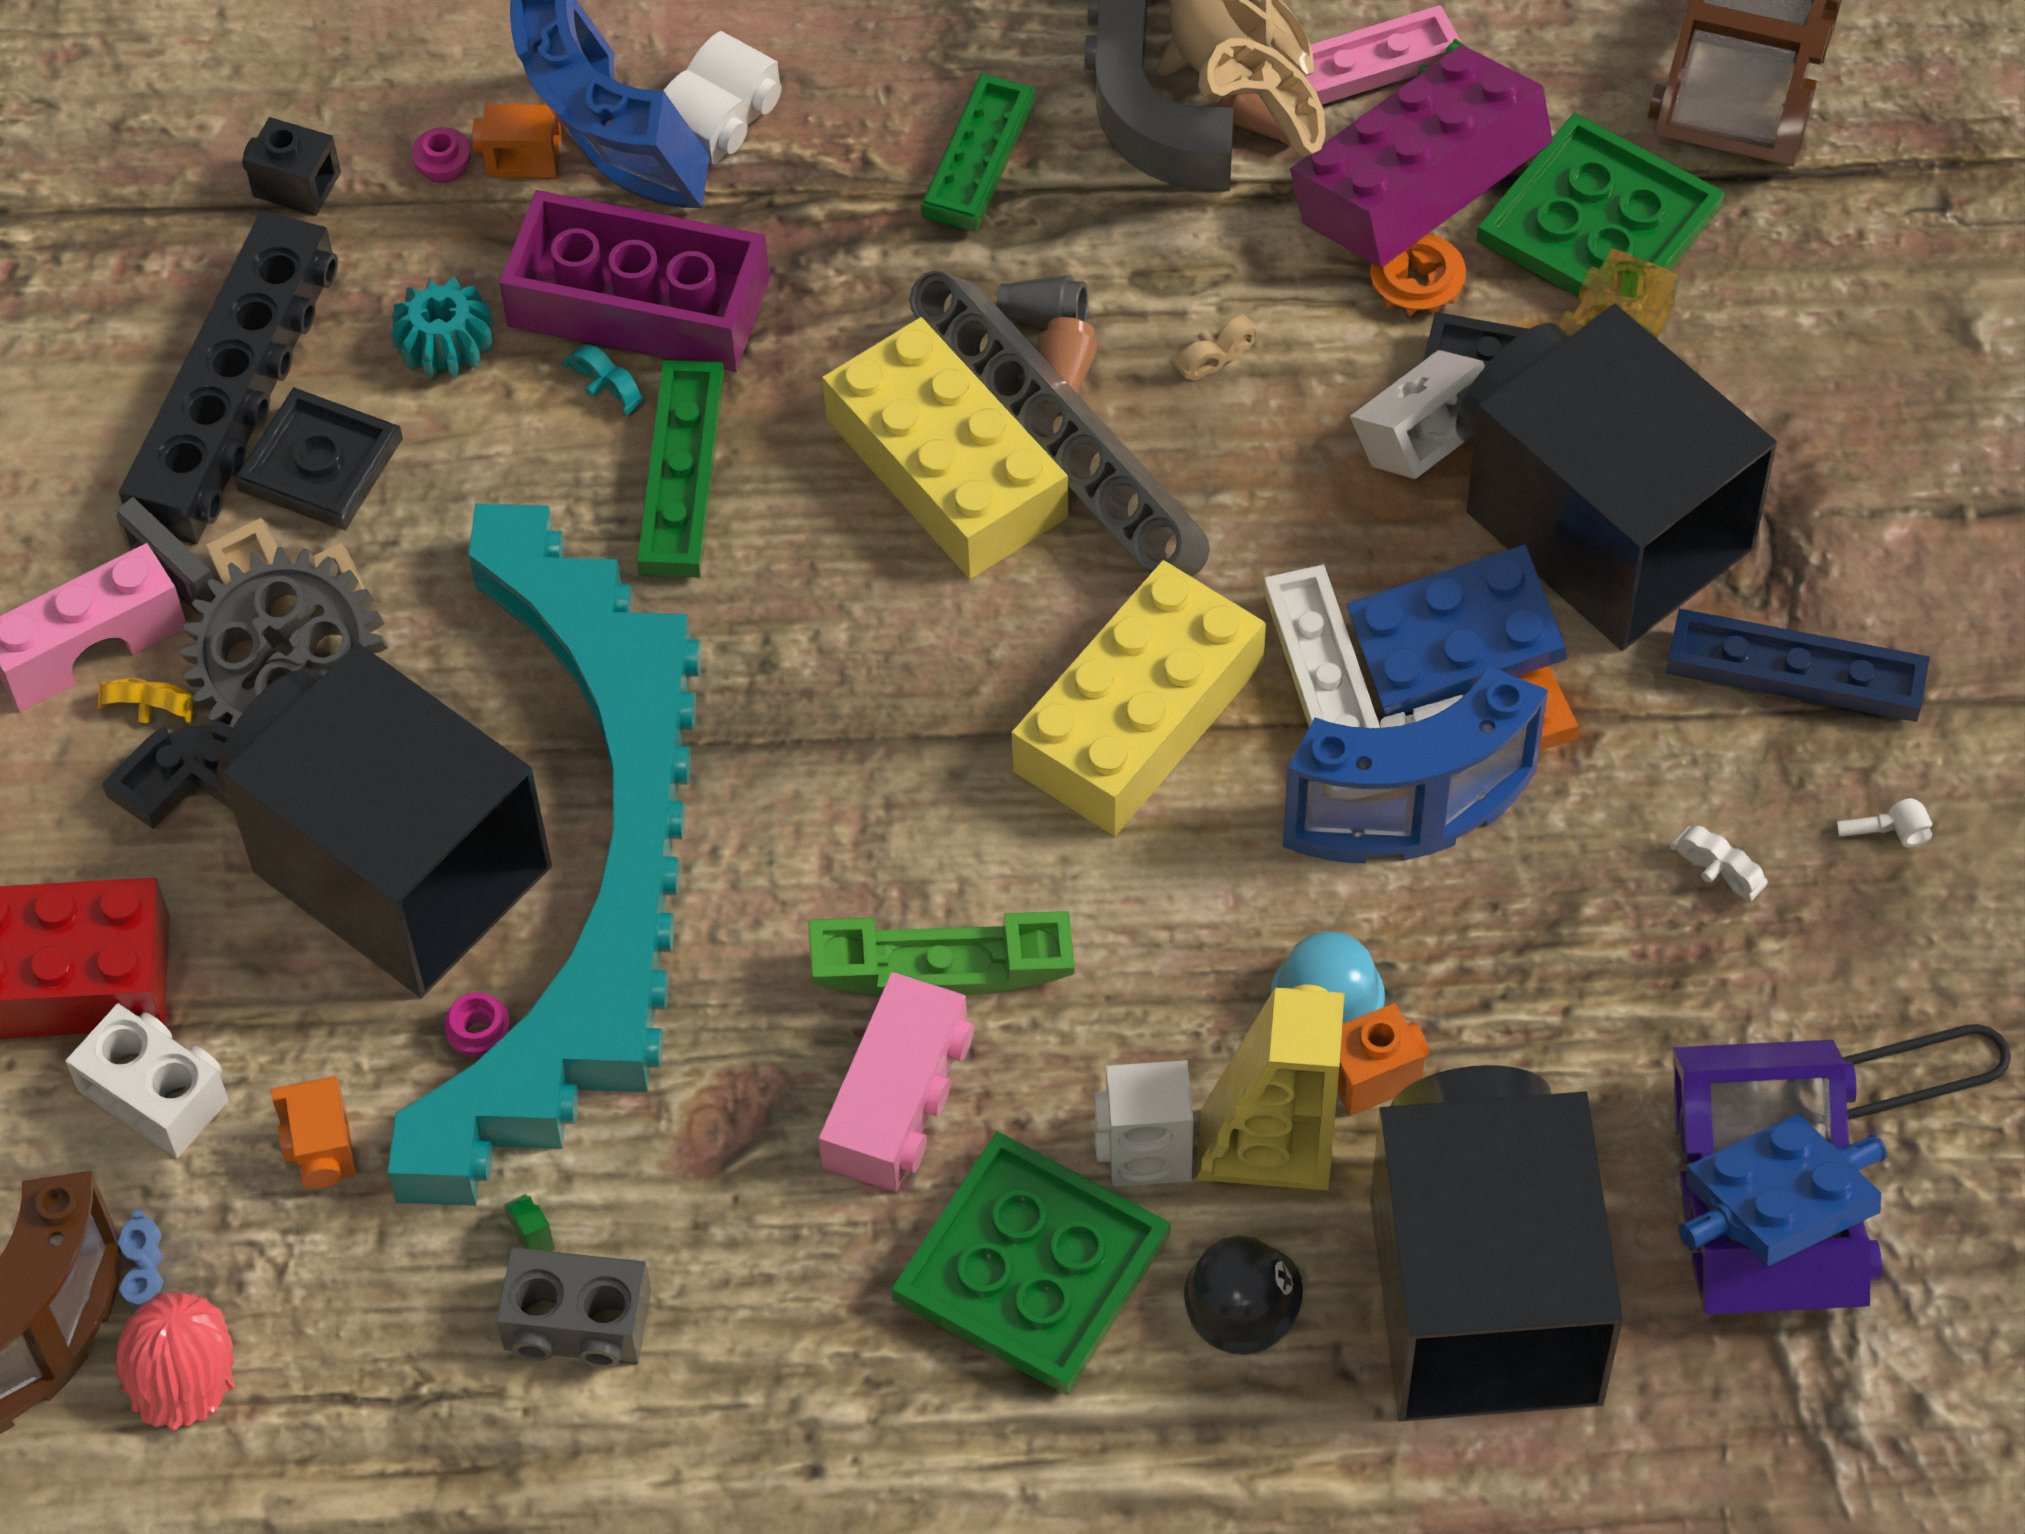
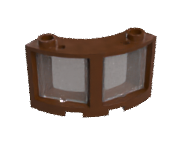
(1736, 72)
(48, 1271)

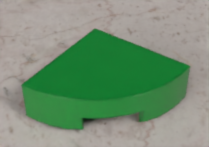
(529, 1223)

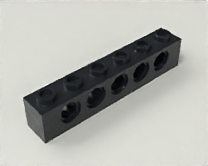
(231, 374)

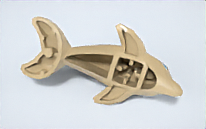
(1233, 56)

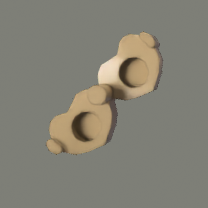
(1212, 353)

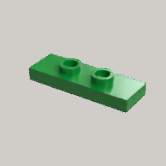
(978, 152)

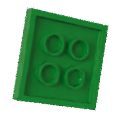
(1594, 196)
(1031, 1262)

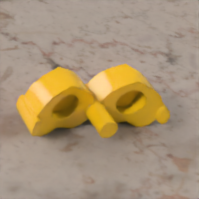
(147, 694)

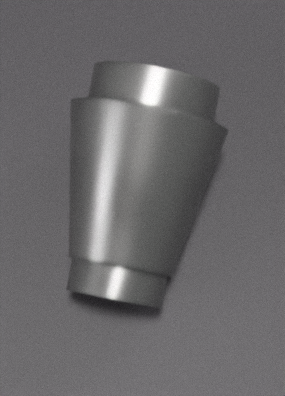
(1043, 299)

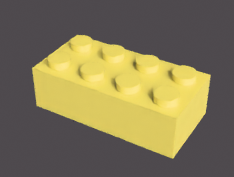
(946, 447)
(1138, 697)

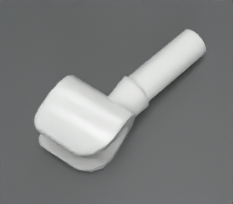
(1905, 817)

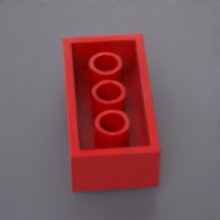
(80, 952)

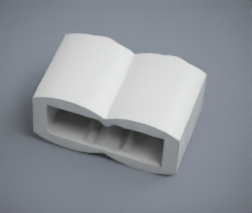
(725, 92)

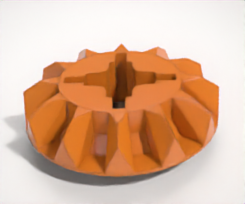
(1430, 257)

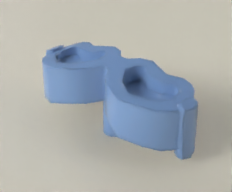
(140, 1245)

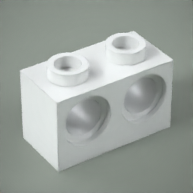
(138, 1089)
(1145, 1123)

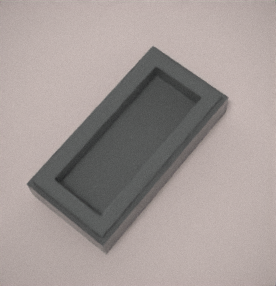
(179, 563)

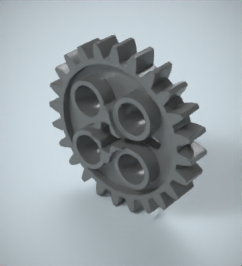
(243, 613)

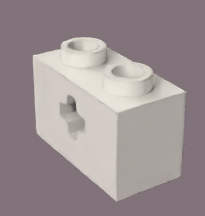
(1416, 416)

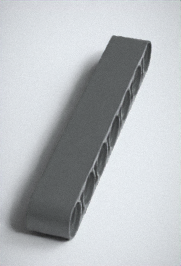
(1081, 430)

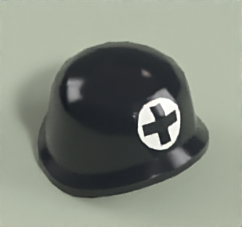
(1243, 1295)

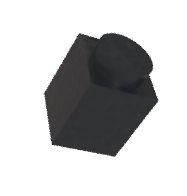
(1613, 469)
(383, 814)
(1493, 1246)

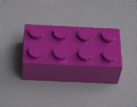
(1421, 155)
(635, 280)

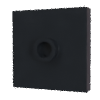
(319, 458)

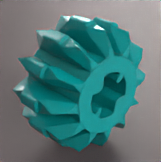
(442, 327)

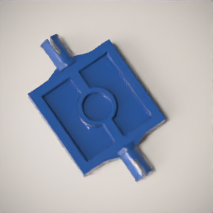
(1782, 1190)

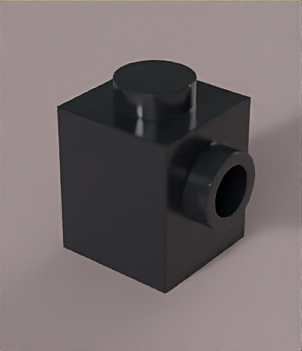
(291, 165)

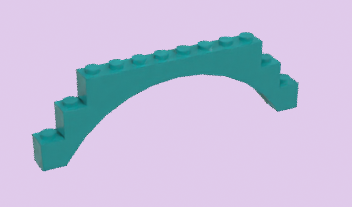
(601, 1007)

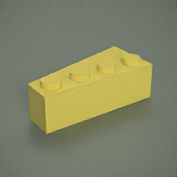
(1277, 1096)

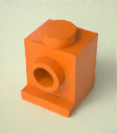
(518, 140)
(315, 1131)

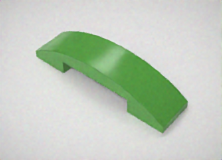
(966, 960)

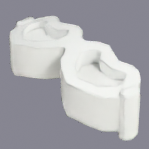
(1718, 856)

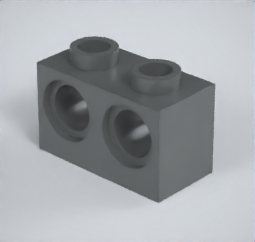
(579, 1290)

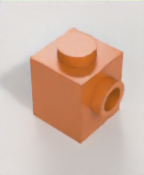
(1379, 1058)

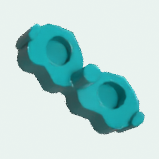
(599, 367)

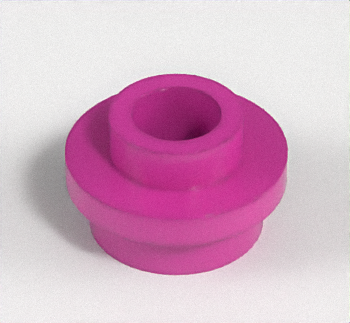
(438, 165)
(476, 1009)

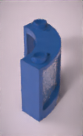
(619, 128)
(1416, 782)

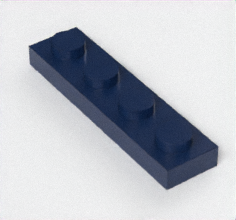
(1798, 665)

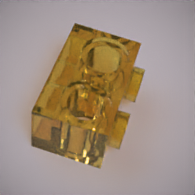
(1634, 285)

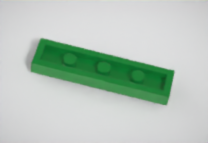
(681, 469)

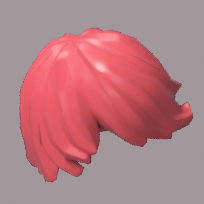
(175, 1359)

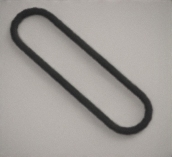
(1937, 1090)

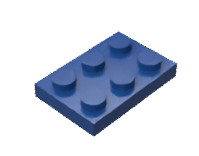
(1445, 630)

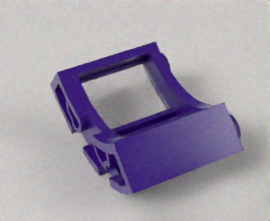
(1733, 1094)

